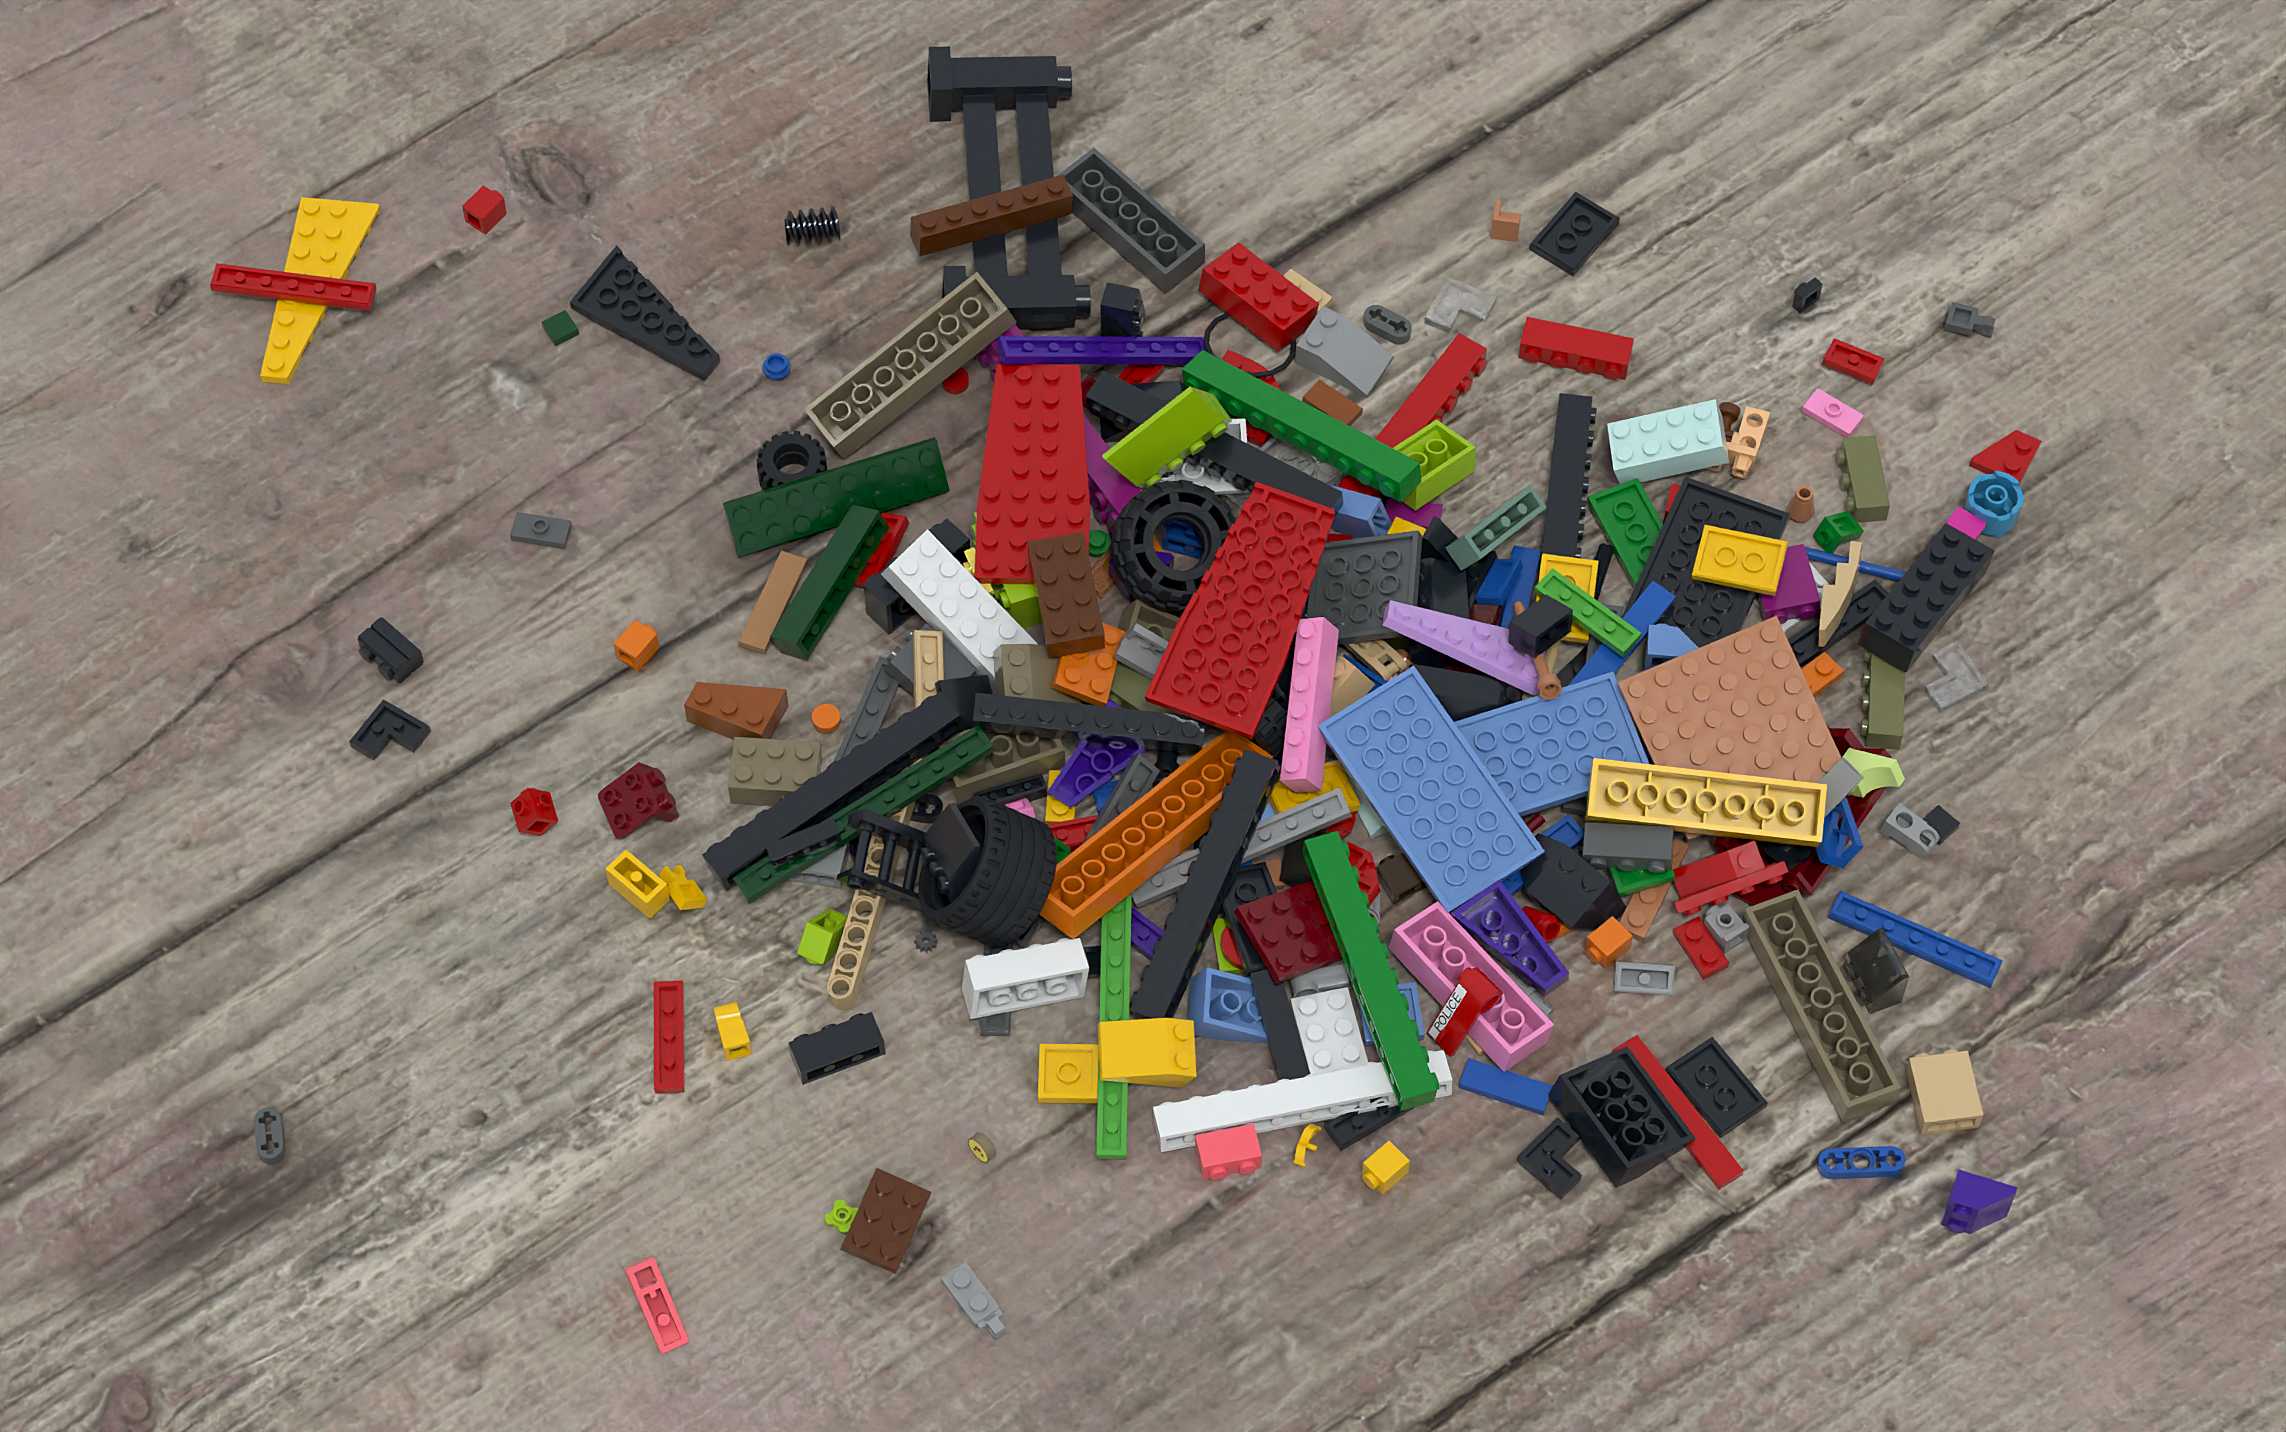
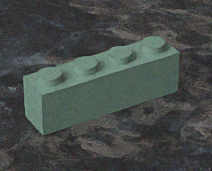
(1496, 527)

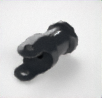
(1166, 764)

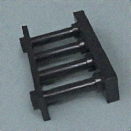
(892, 834)

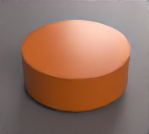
(826, 718)

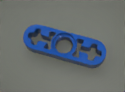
(1883, 1170)

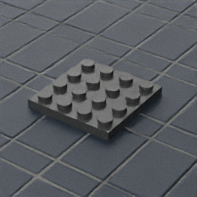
(1359, 581)

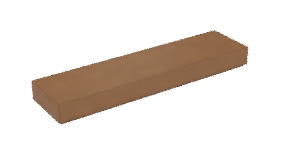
(773, 602)

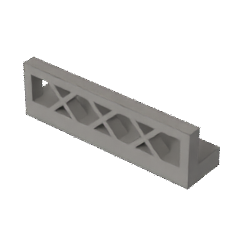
(1141, 654)

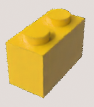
(637, 884)

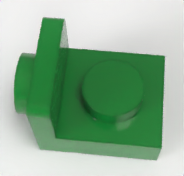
(1836, 530)

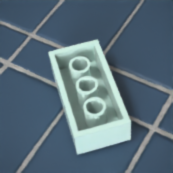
(1668, 442)

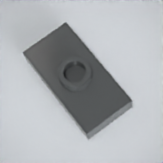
(541, 530)

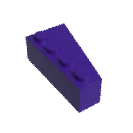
(1510, 936)

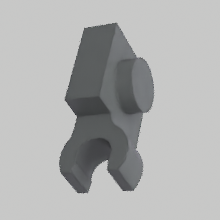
(1965, 319)

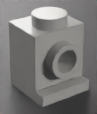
(1729, 934)

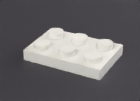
(1328, 1031)

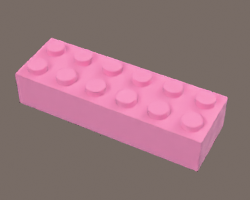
(1437, 952)

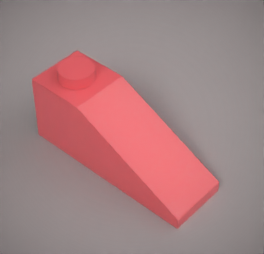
(656, 1304)

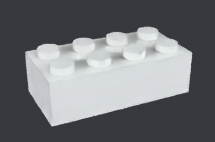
(1025, 977)

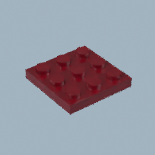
(1290, 932)

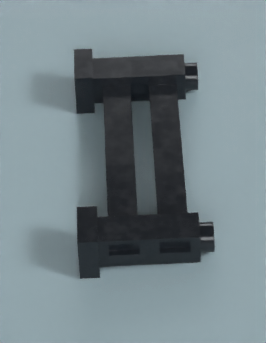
(1029, 87)

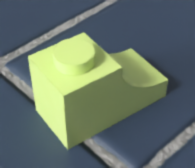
(1875, 769)

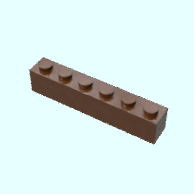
(991, 215)

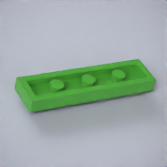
(1590, 613)

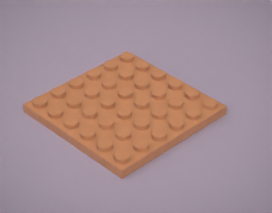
(1733, 710)

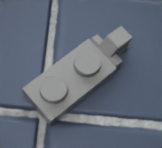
(974, 1300)

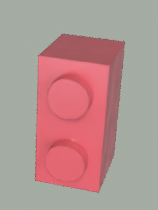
(1228, 1152)

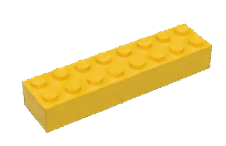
(1706, 802)

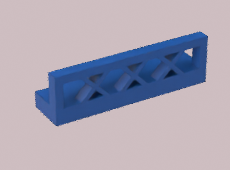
(1832, 848)

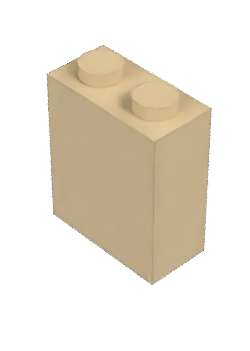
(1944, 1092)

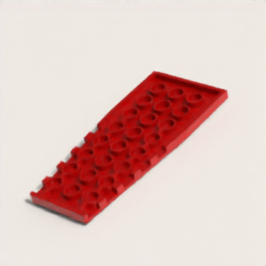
(1030, 469)
(1244, 614)

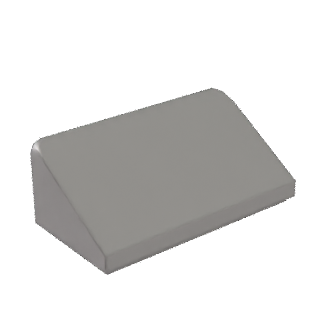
(1644, 977)

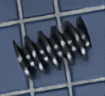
(812, 225)

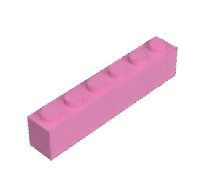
(1309, 704)

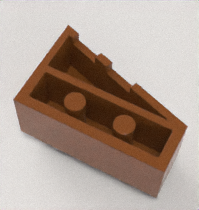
(736, 709)

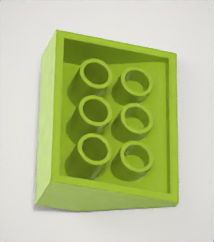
(1169, 437)

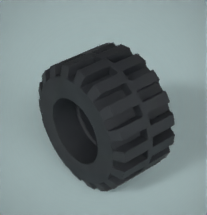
(785, 451)
(1272, 729)

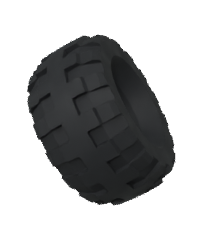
(1134, 549)

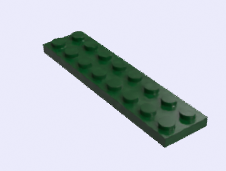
(826, 497)

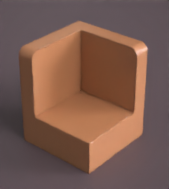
(1505, 224)

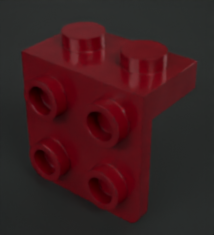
(636, 799)

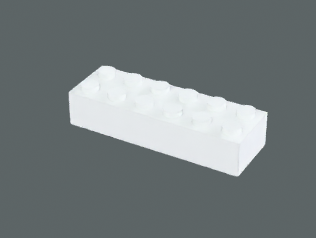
(954, 603)

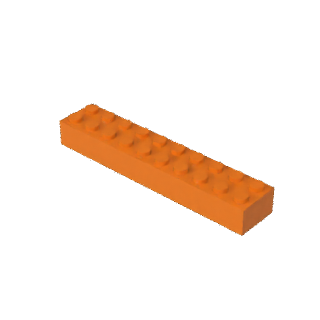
(1143, 837)

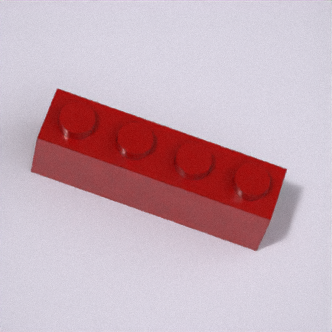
(1576, 348)

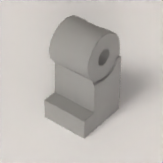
(1910, 831)

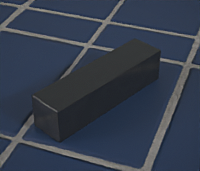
(1029, 788)
(803, 843)

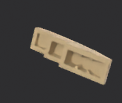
(1838, 597)

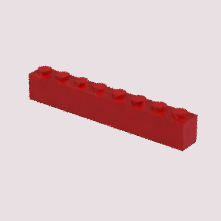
(1430, 399)

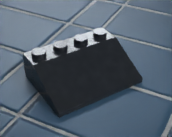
(1620, 1115)

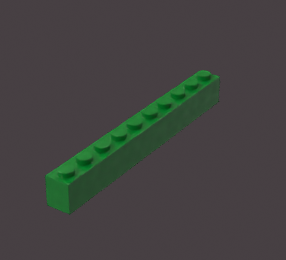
(1304, 426)
(1370, 971)

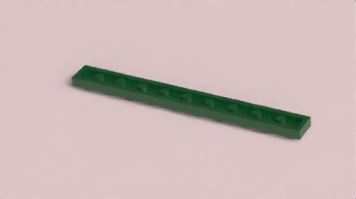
(884, 800)

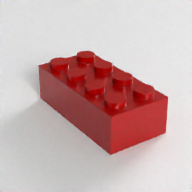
(1258, 296)

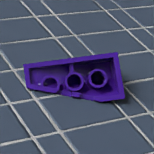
(1090, 768)

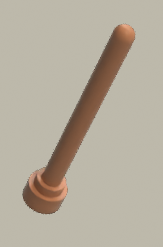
(1548, 684)

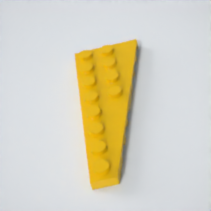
(323, 245)

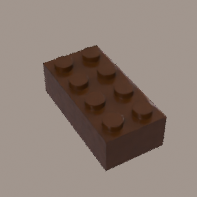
(1066, 595)

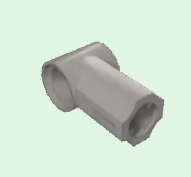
(1323, 979)

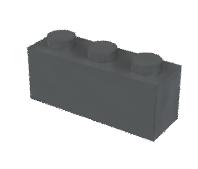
(1628, 846)

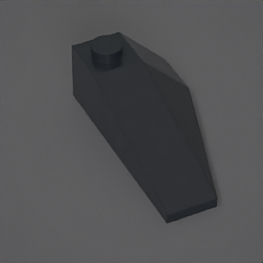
(1467, 693)

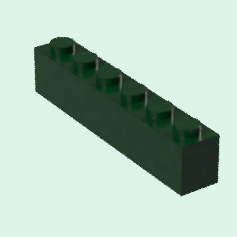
(829, 582)

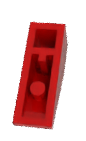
(1718, 868)

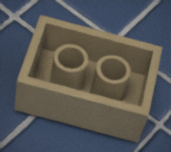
(770, 769)

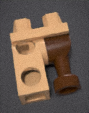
(1745, 444)

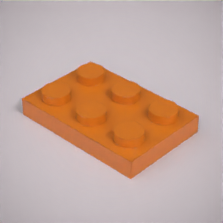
(1091, 672)

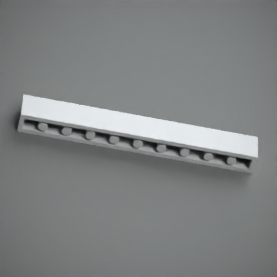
(1285, 1102)

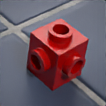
(534, 811)

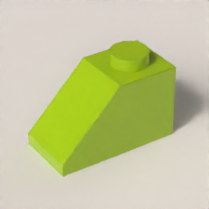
(822, 937)

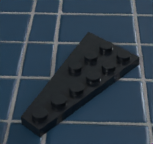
(638, 311)

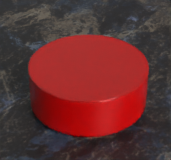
(956, 382)

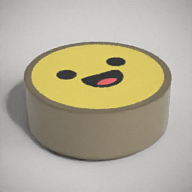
(982, 1147)

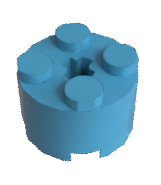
(1996, 501)

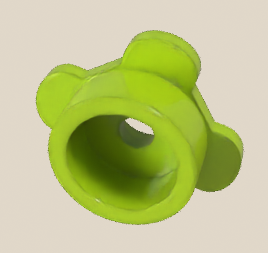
(833, 1218)

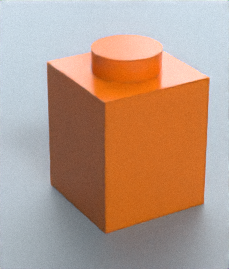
(636, 645)
(1608, 943)

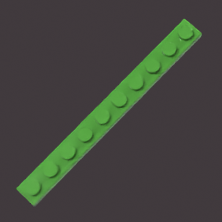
(1114, 1007)

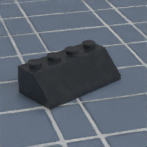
(1442, 590)

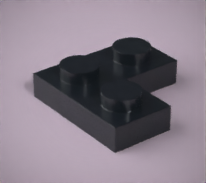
(385, 724)
(1545, 1159)

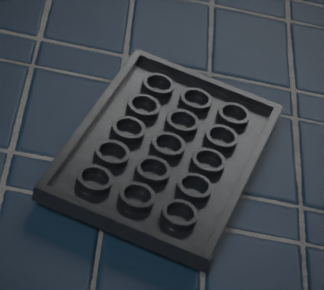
(1702, 608)

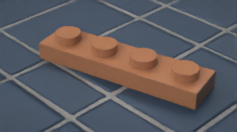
(1646, 903)

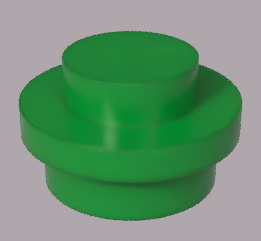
(1098, 543)

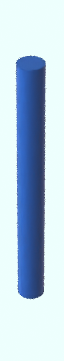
(1865, 567)

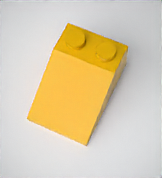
(1148, 1051)

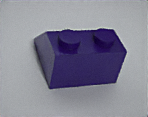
(1976, 1202)

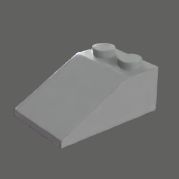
(1342, 352)

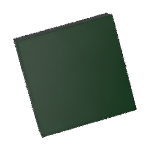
(560, 328)

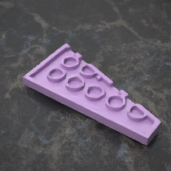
(1467, 641)

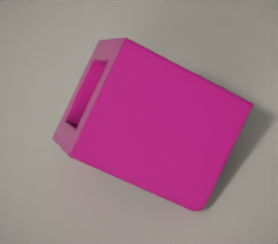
(1967, 523)

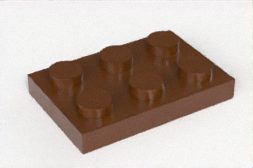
(885, 1220)

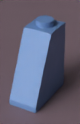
(1361, 515)

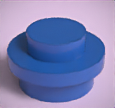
(776, 366)

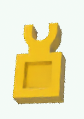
(683, 891)

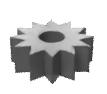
(926, 946)

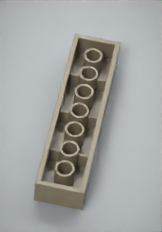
(910, 365)
(1821, 1006)

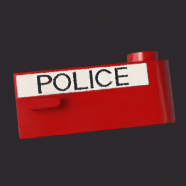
(1469, 999)

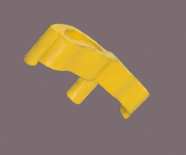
(1304, 1143)

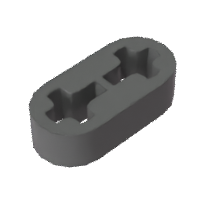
(1387, 324)
(276, 1135)

